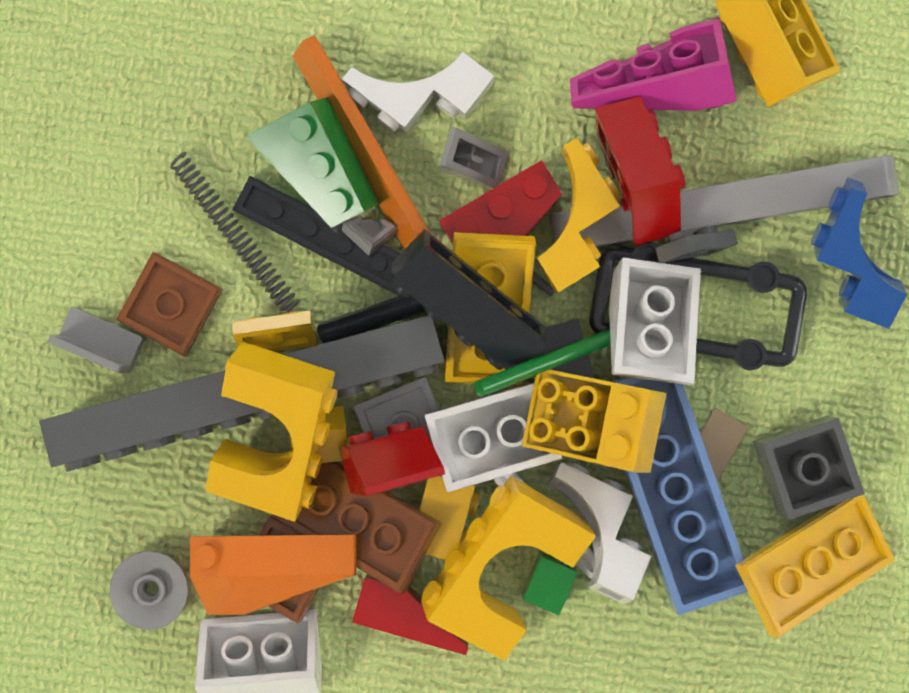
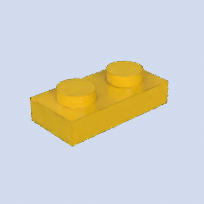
(277, 332)

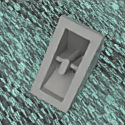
(473, 159)

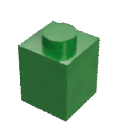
(549, 583)

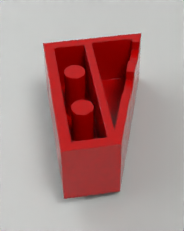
(641, 167)
(508, 208)

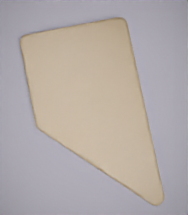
(721, 438)

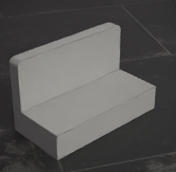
(99, 341)

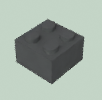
(808, 467)

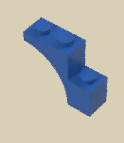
(869, 291)

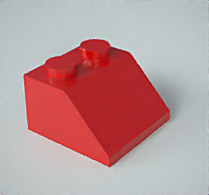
(389, 459)

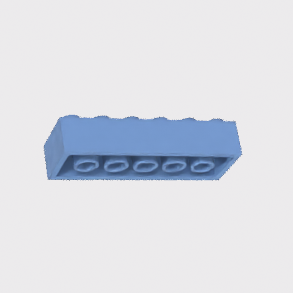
(685, 509)

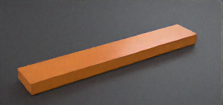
(388, 188)

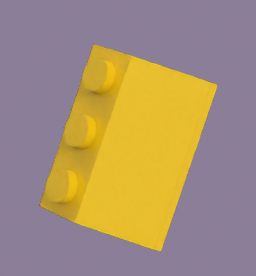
(778, 45)

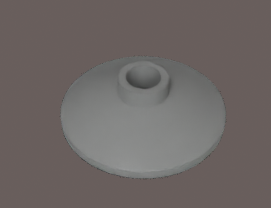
(133, 600)

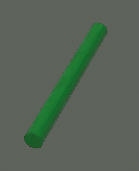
(542, 363)

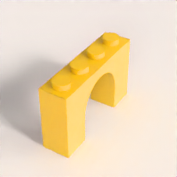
(300, 399)
(513, 518)

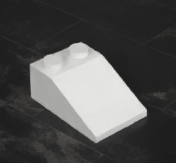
(654, 320)
(485, 438)

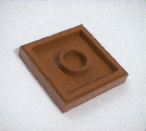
(169, 304)

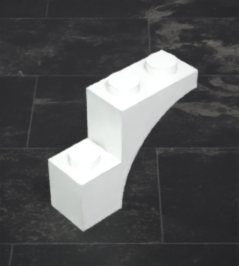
(401, 104)
(603, 504)

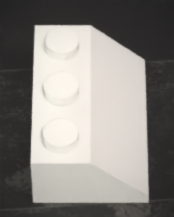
(259, 655)

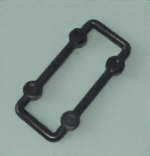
(760, 278)

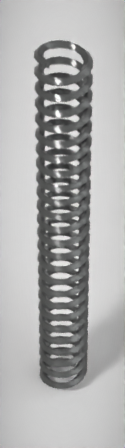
(263, 278)

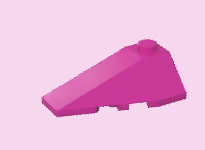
(679, 74)

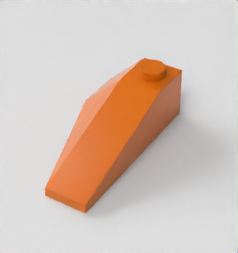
(259, 570)

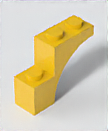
(592, 200)

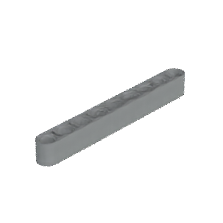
(752, 199)

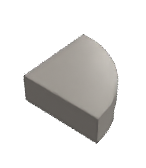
(369, 233)

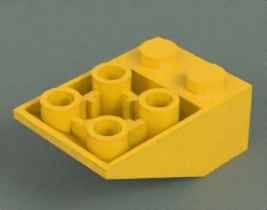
(594, 420)

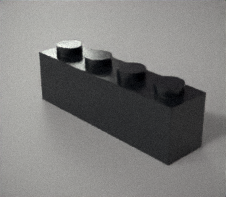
(467, 303)

